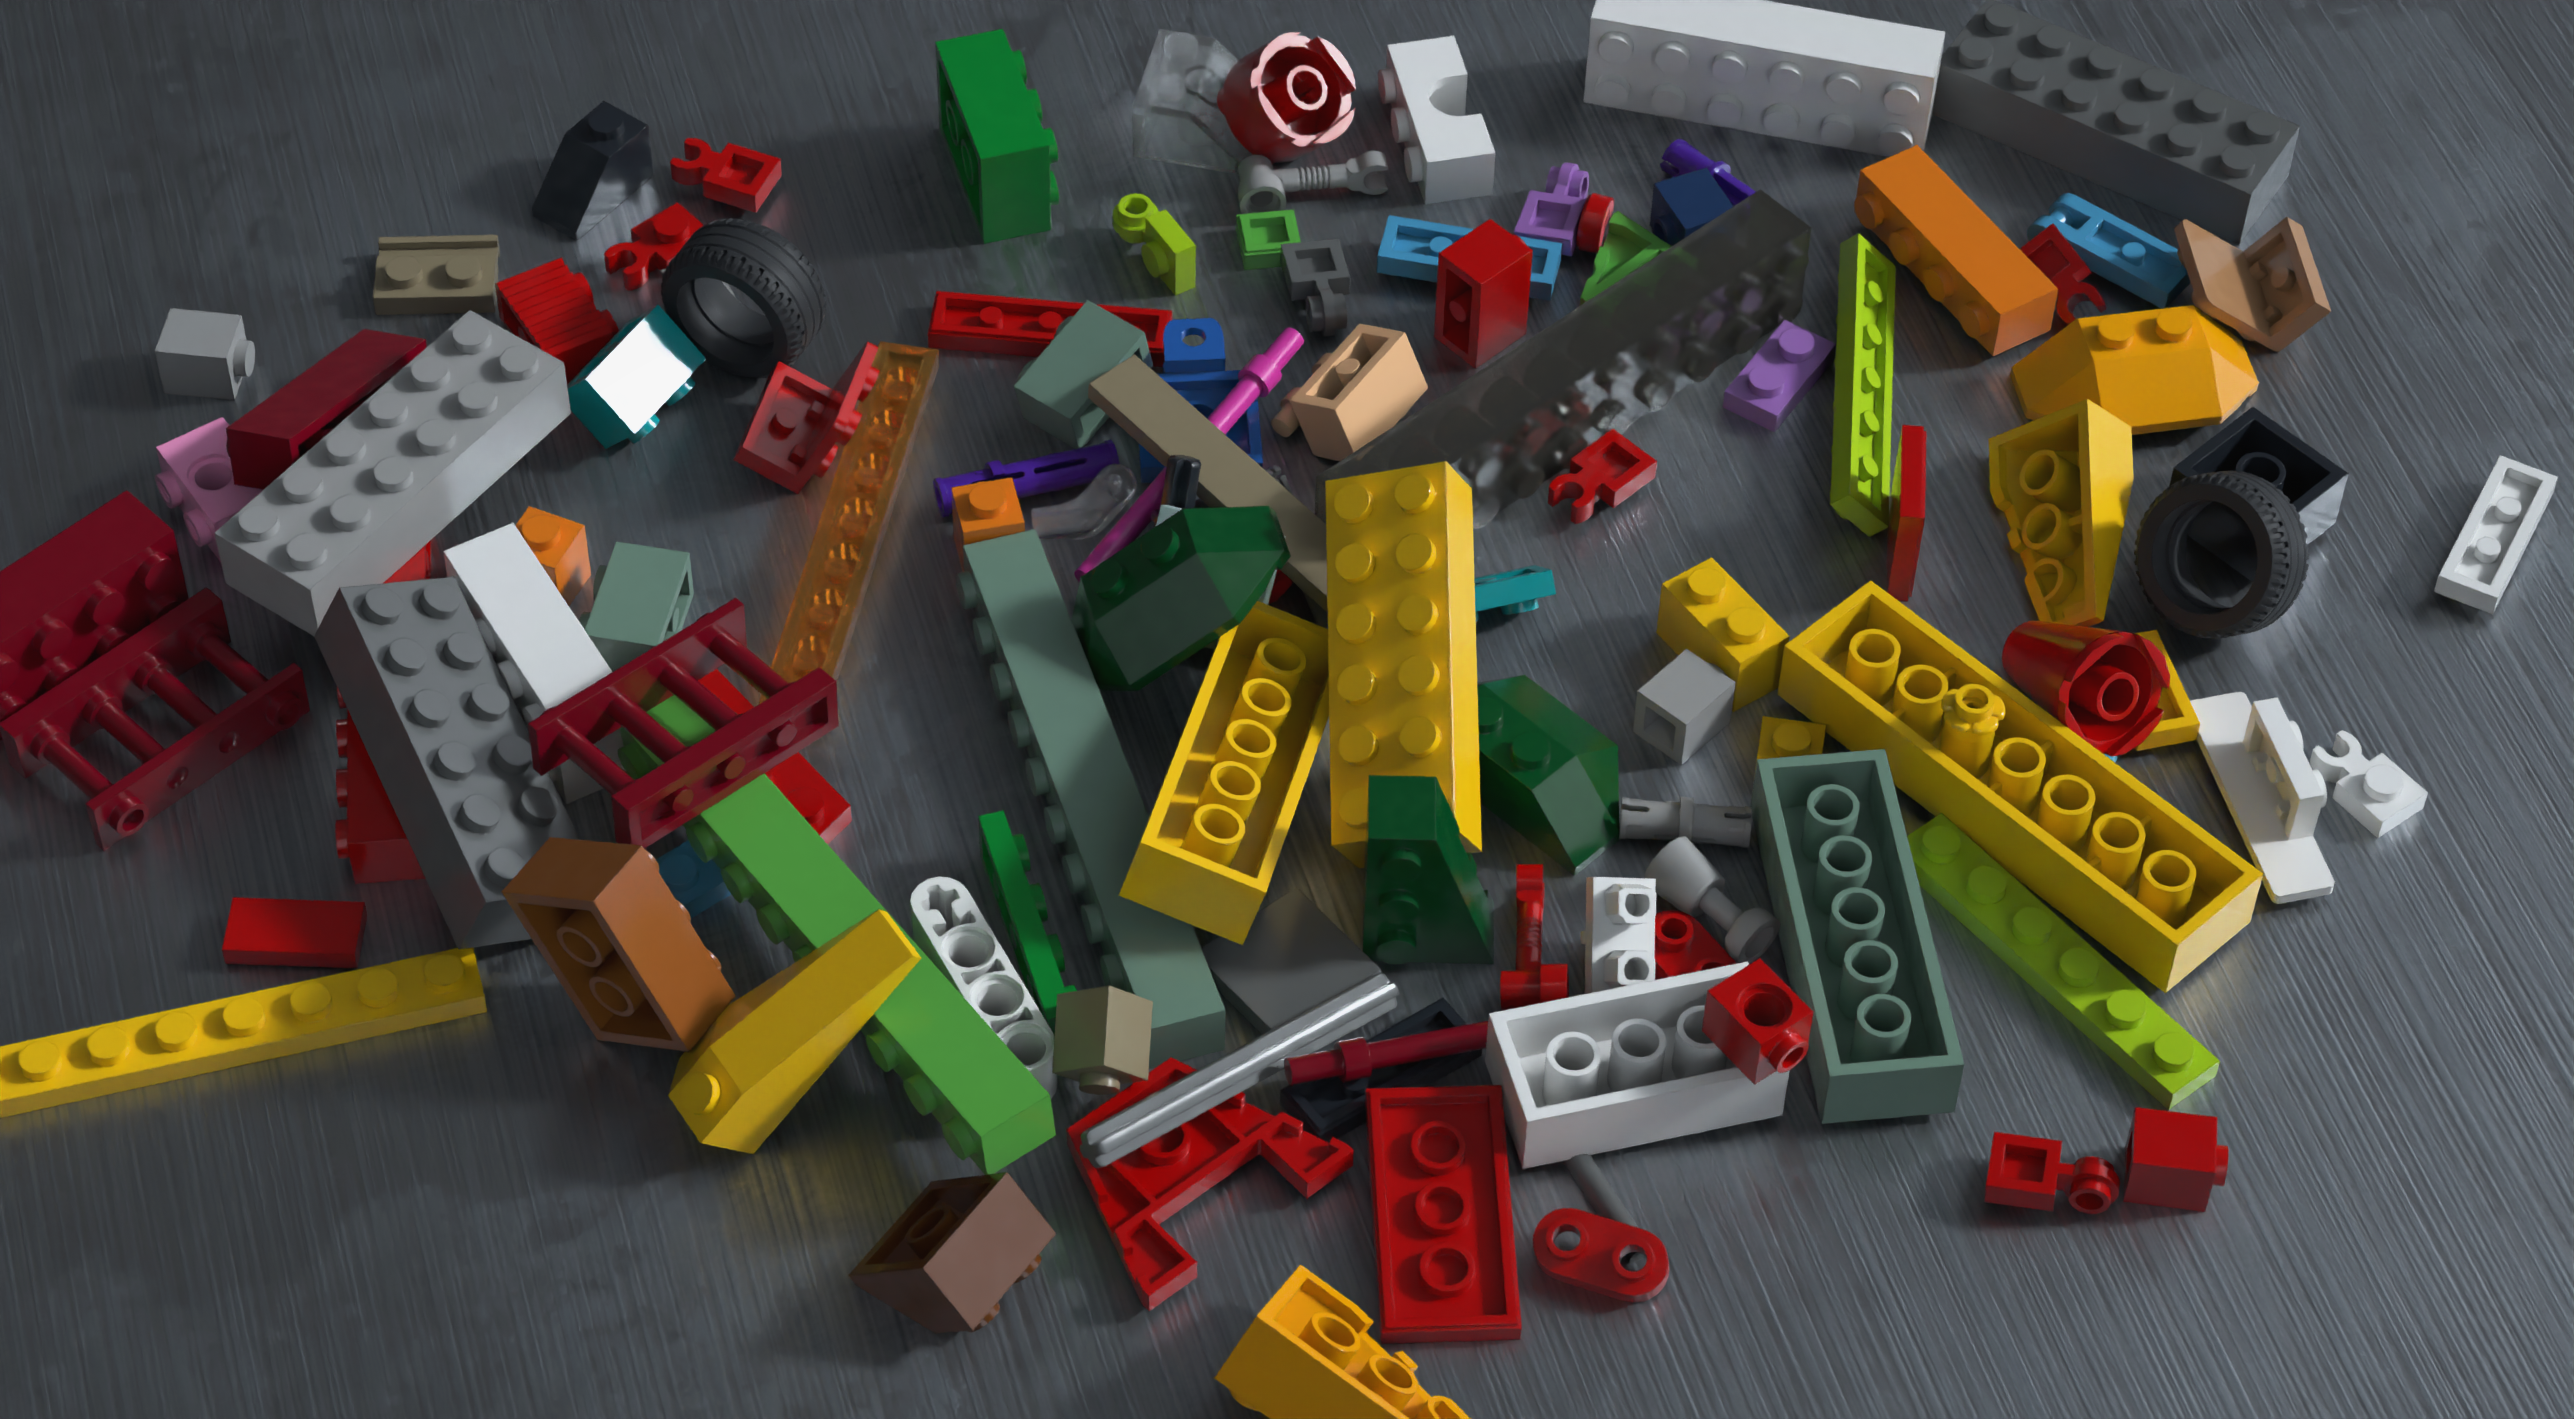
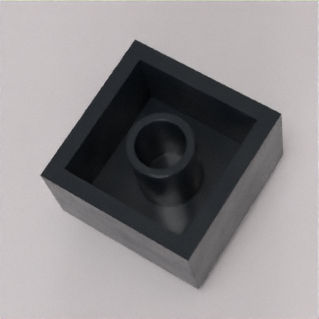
(2272, 453)

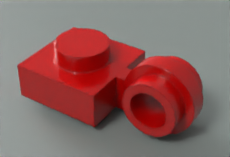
(2029, 1171)

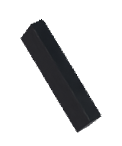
(1337, 1107)

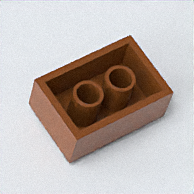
(619, 943)

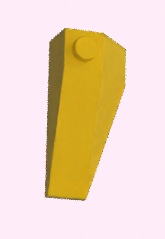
(2066, 505)
(786, 1034)

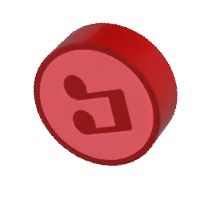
(1594, 222)

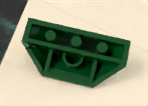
(1175, 591)
(1547, 772)

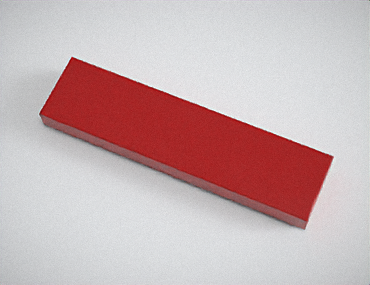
(1023, 324)

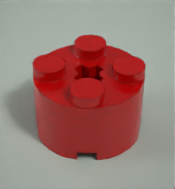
(1288, 97)

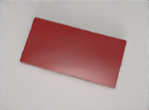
(1442, 1214)

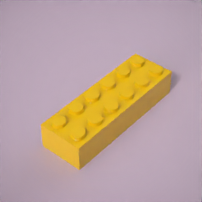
(1401, 643)
(1235, 775)

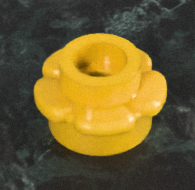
(1972, 713)

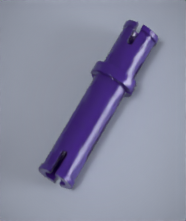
(1034, 475)

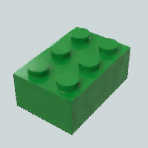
(996, 135)

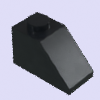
(594, 170)

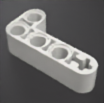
(969, 955)

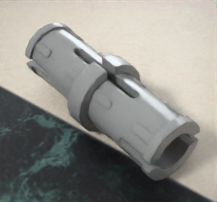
(1685, 818)

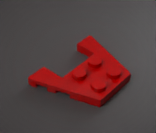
(1182, 1165)

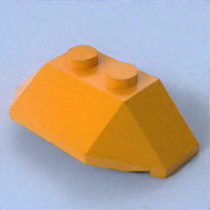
(2141, 366)

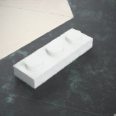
(2496, 534)

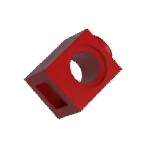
(1754, 999)

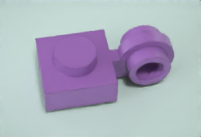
(1558, 211)

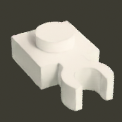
(2371, 790)

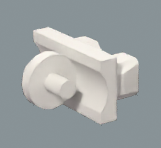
(1619, 932)

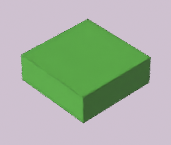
(1262, 236)

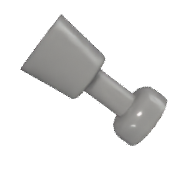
(1696, 888)

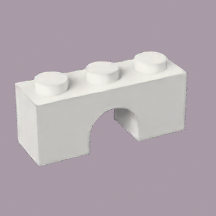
(1444, 147)

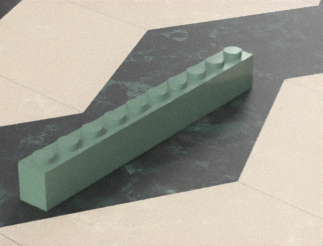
(1087, 788)

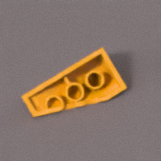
(1316, 1361)

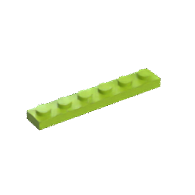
(1863, 386)
(2059, 964)

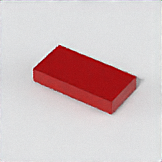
(294, 932)

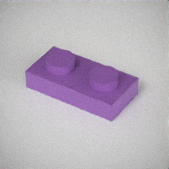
(1779, 375)

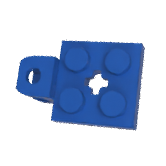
(1202, 380)

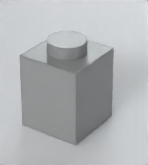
(204, 354)
(1684, 706)

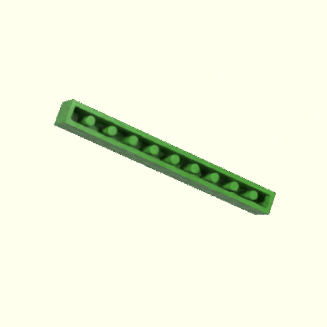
(808, 897)

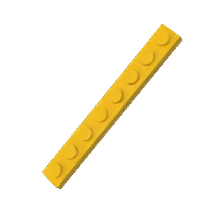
(239, 1030)

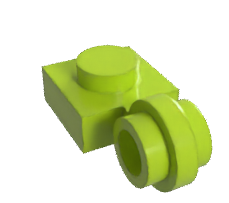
(1167, 247)

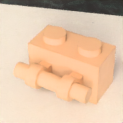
(1354, 393)

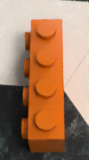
(1955, 250)

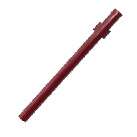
(1357, 1058)

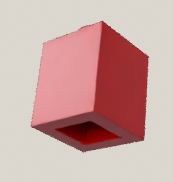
(2173, 1159)

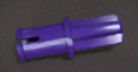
(1687, 159)

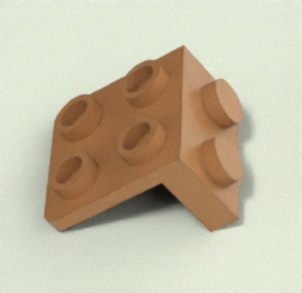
(2261, 292)

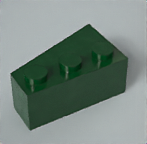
(1419, 880)

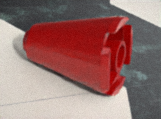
(2091, 679)

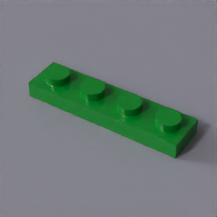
(1022, 913)

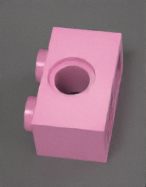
(200, 481)

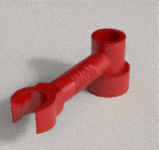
(1531, 980)

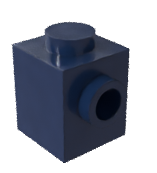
(1686, 205)

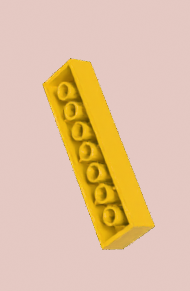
(2028, 795)

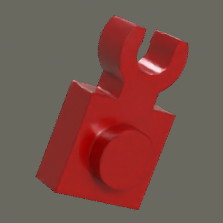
(731, 177)
(652, 245)
(2064, 269)
(1604, 470)

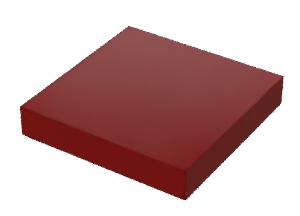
(1906, 512)

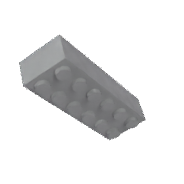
(394, 471)

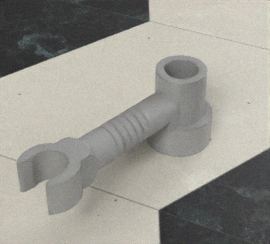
(1264, 188)

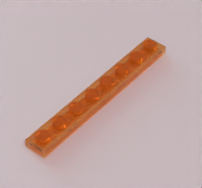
(856, 515)

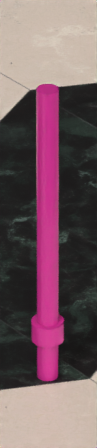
(1255, 381)

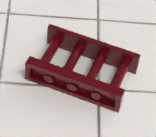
(125, 677)
(696, 774)

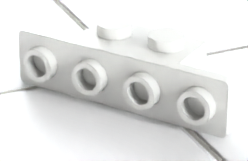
(2267, 790)

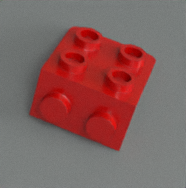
(802, 420)

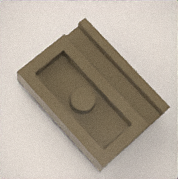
(436, 274)

